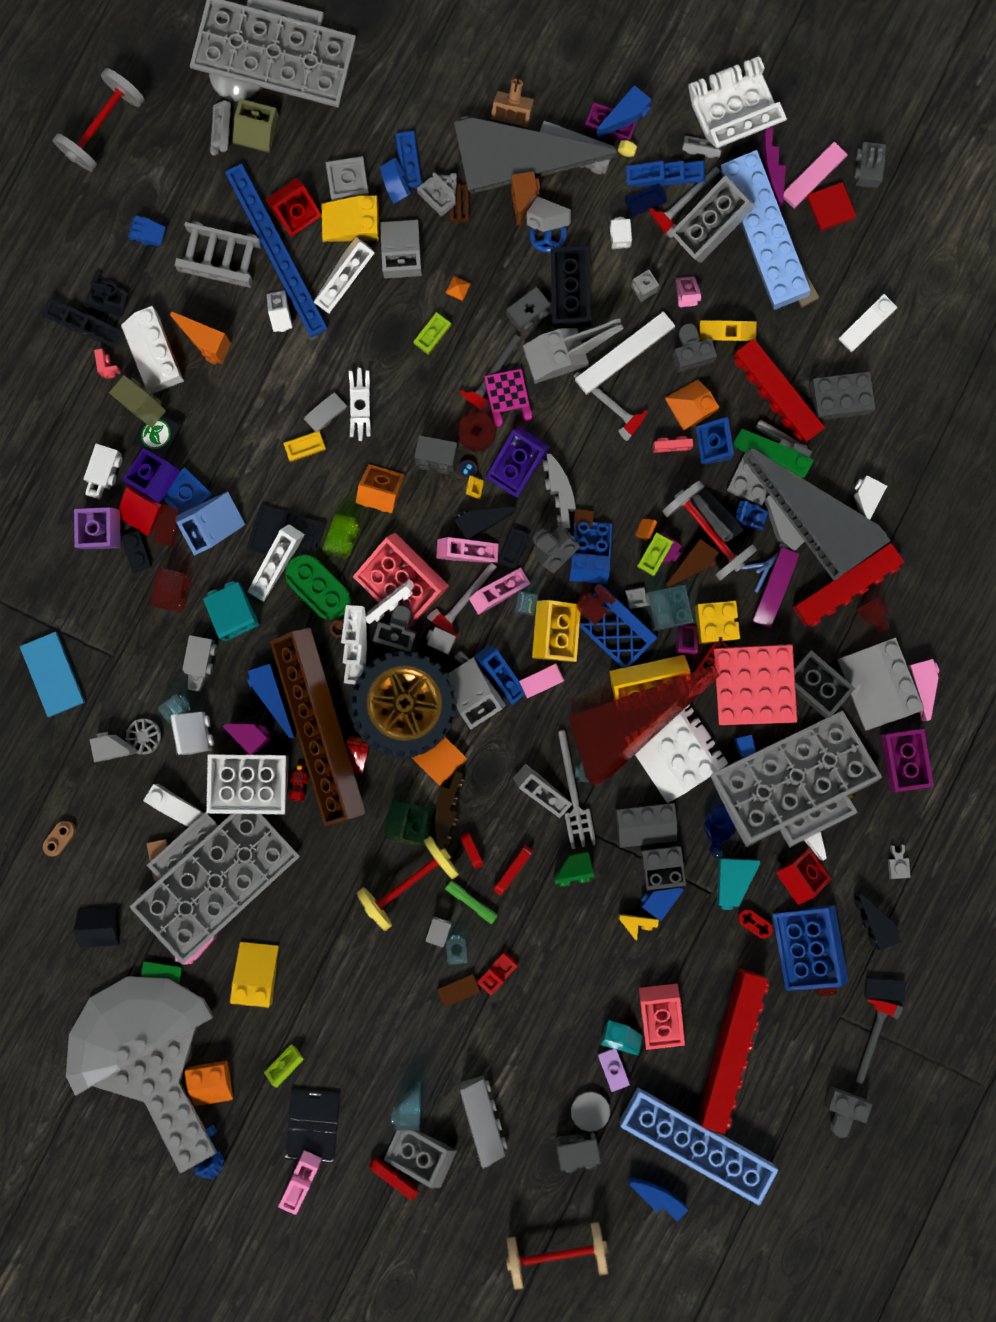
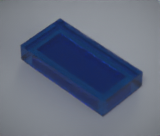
(645, 199)

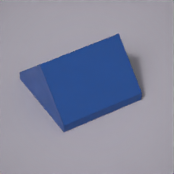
(715, 441)

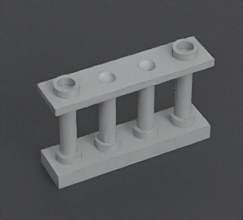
(206, 269)

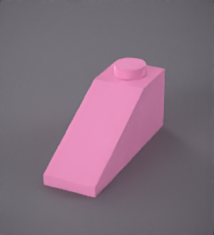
(467, 550)
(499, 591)
(925, 680)

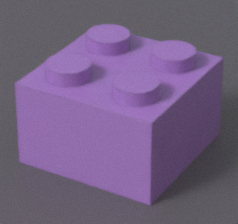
(97, 528)

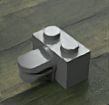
(870, 164)
(693, 352)
(554, 548)
(396, 632)
(846, 1109)

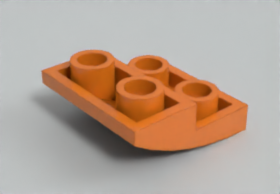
(441, 761)

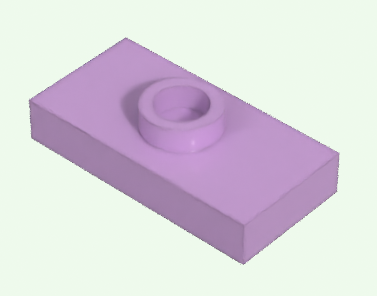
(613, 1069)

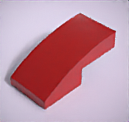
(497, 973)

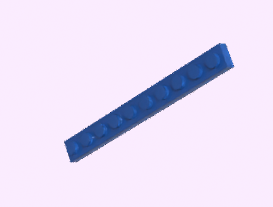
(276, 251)

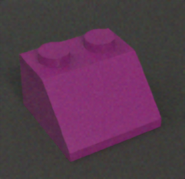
(249, 736)

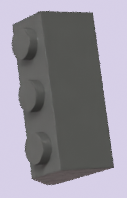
(646, 825)

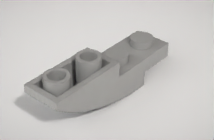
(558, 484)

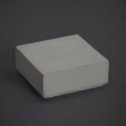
(636, 598)

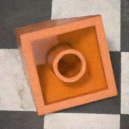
(692, 404)

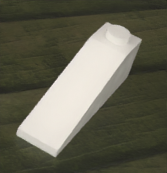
(344, 274)
(275, 561)

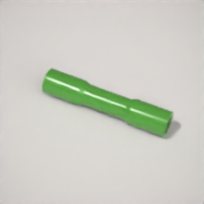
(482, 910)

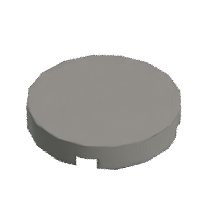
(590, 1111)

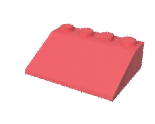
(391, 567)

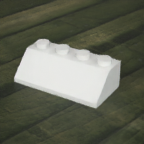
(151, 350)

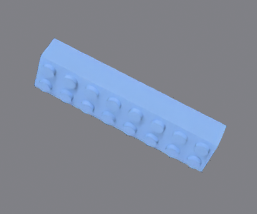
(768, 233)
(697, 1146)

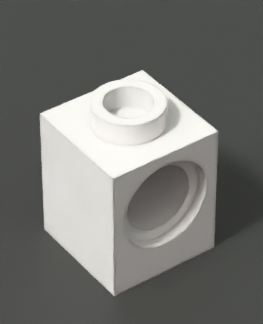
(620, 233)

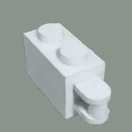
(102, 470)

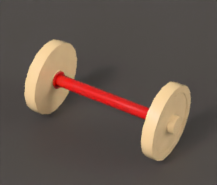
(515, 1261)

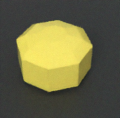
(627, 148)

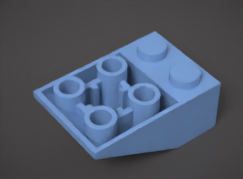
(209, 522)

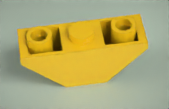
(727, 330)

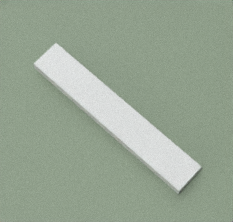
(624, 353)

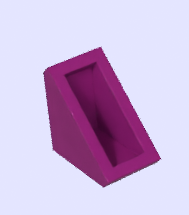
(687, 640)

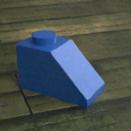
(660, 901)

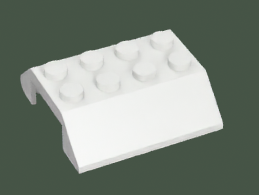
(735, 104)
(680, 756)

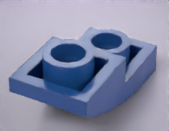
(392, 177)

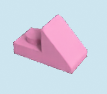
(687, 291)

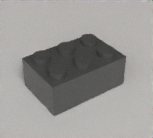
(842, 396)
(820, 684)

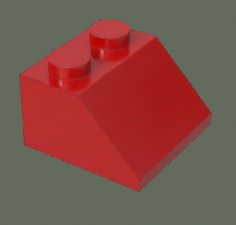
(293, 207)
(803, 876)

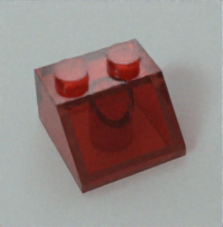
(169, 590)

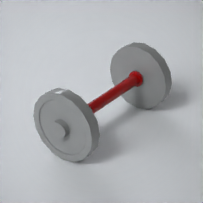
(121, 88)
(683, 499)

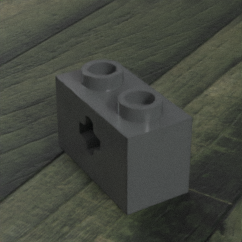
(532, 300)

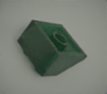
(408, 823)

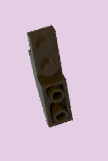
(444, 816)

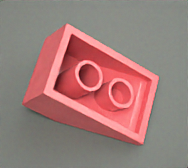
(661, 1016)

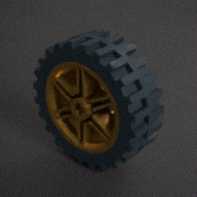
(382, 731)

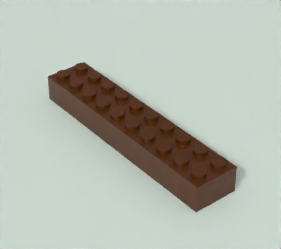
(317, 727)

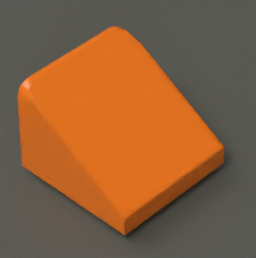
(646, 529)

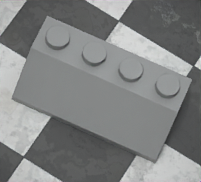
(483, 1121)

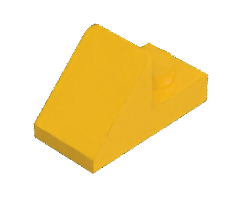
(632, 922)

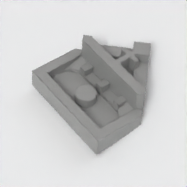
(439, 192)

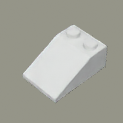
(192, 733)

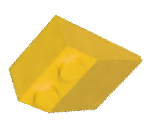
(351, 218)
(254, 974)

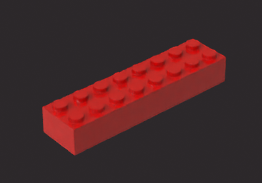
(732, 1050)

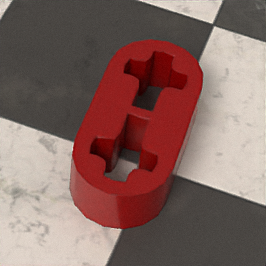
(471, 850)
(752, 927)

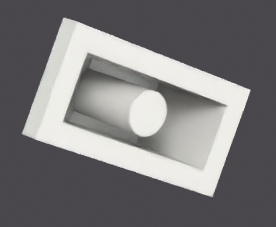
(279, 311)
(868, 495)

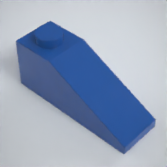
(627, 112)
(500, 673)

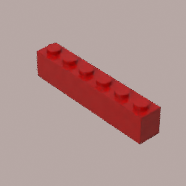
(778, 392)
(852, 582)

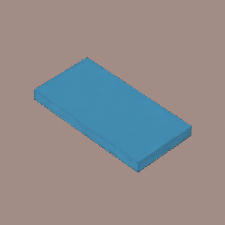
(52, 674)

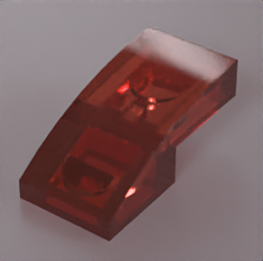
(166, 525)

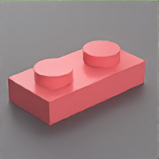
(665, 445)

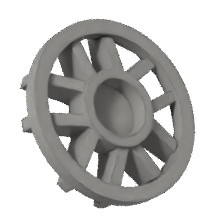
(144, 736)

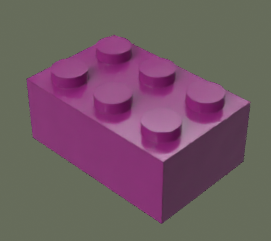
(906, 760)

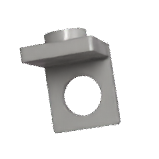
(438, 931)

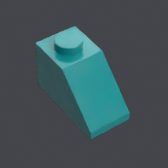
(621, 1038)

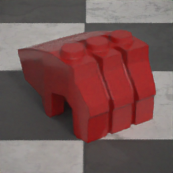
(357, 753)

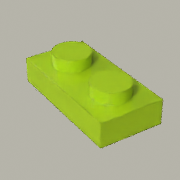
(432, 333)
(655, 554)
(283, 1066)

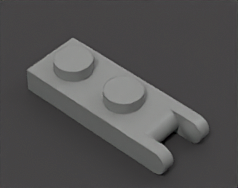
(220, 127)

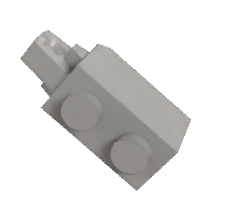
(198, 661)

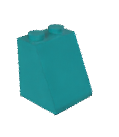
(230, 611)

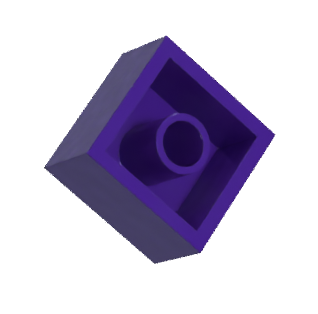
(151, 475)

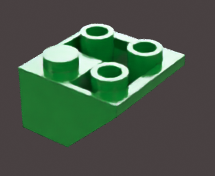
(575, 867)

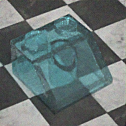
(408, 1110)

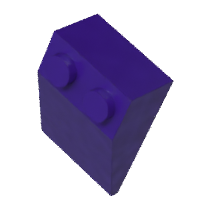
(518, 461)

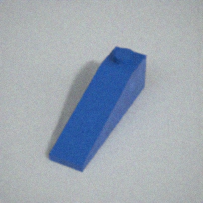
(267, 688)

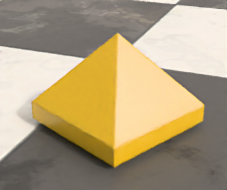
(474, 487)

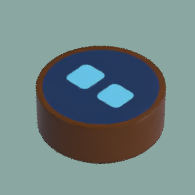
(466, 469)

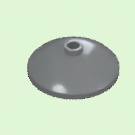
(233, 89)

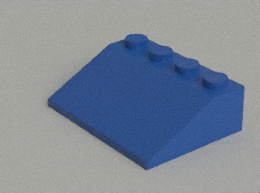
(810, 948)

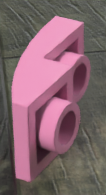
(541, 680)

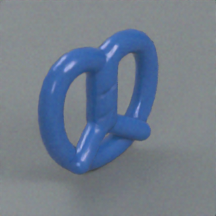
(547, 240)

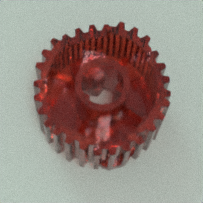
(472, 422)

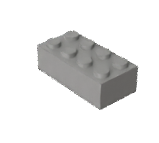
(713, 219)

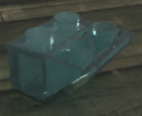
(669, 608)

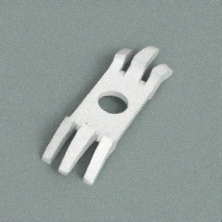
(359, 393)

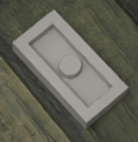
(702, 146)

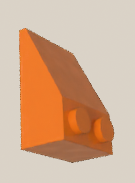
(210, 342)

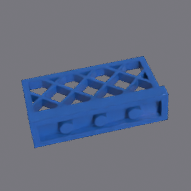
(629, 619)

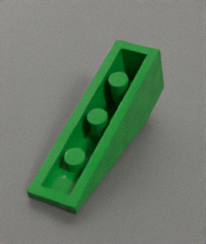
(783, 455)

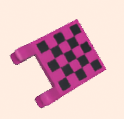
(507, 393)

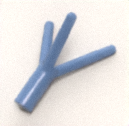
(763, 566)

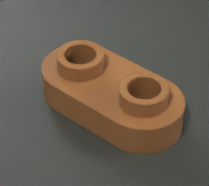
(59, 839)

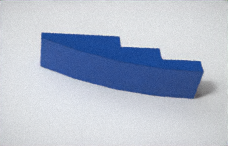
(665, 173)

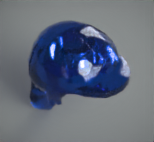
(718, 829)

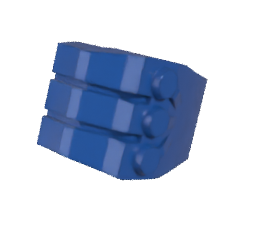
(146, 231)
(751, 515)

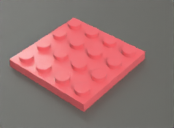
(756, 685)

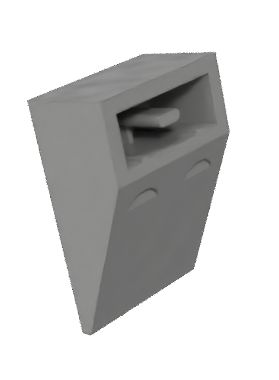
(400, 249)
(474, 693)

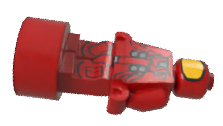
(298, 779)

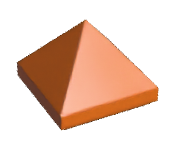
(458, 288)

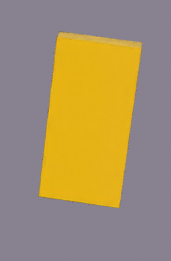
(304, 446)

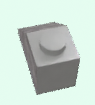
(547, 215)
(110, 747)

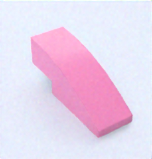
(300, 1182)

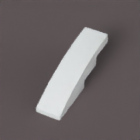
(355, 642)

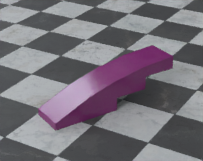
(774, 172)
(775, 587)

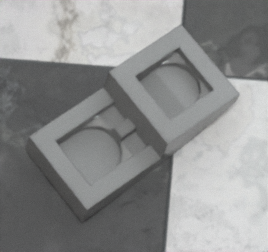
(325, 412)

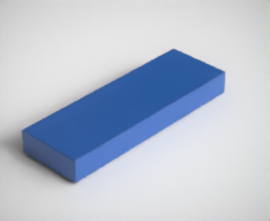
(408, 158)

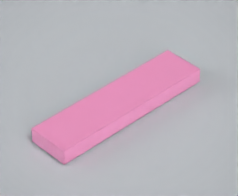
(814, 175)

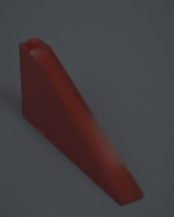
(621, 728)

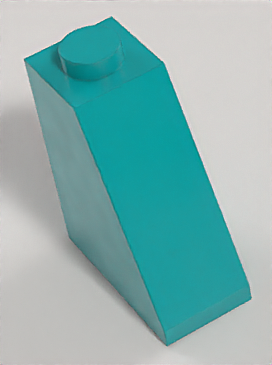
(734, 880)

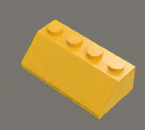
(647, 675)

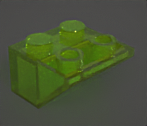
(341, 536)

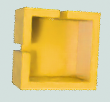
(717, 621)

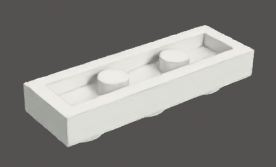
(390, 602)

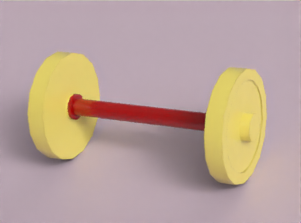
(375, 909)

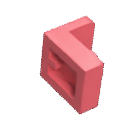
(103, 362)

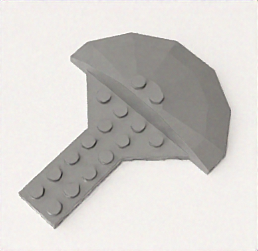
(137, 1045)

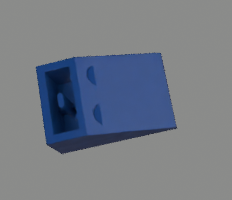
(592, 559)

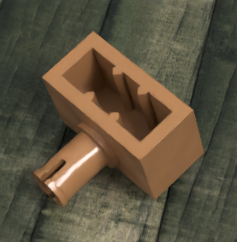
(512, 107)

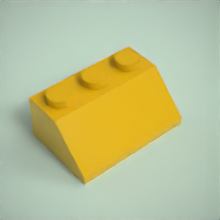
(556, 631)

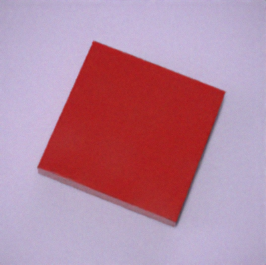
(831, 206)
(139, 510)

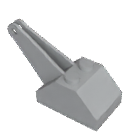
(563, 351)

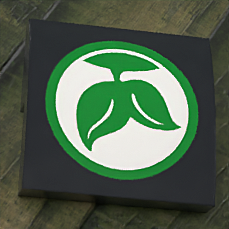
(158, 438)

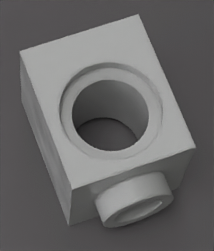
(645, 285)
(440, 640)

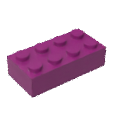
(599, 114)

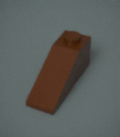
(697, 560)

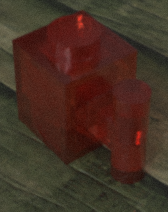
(592, 606)
(873, 612)

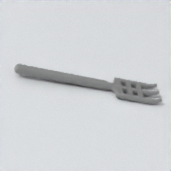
(577, 811)

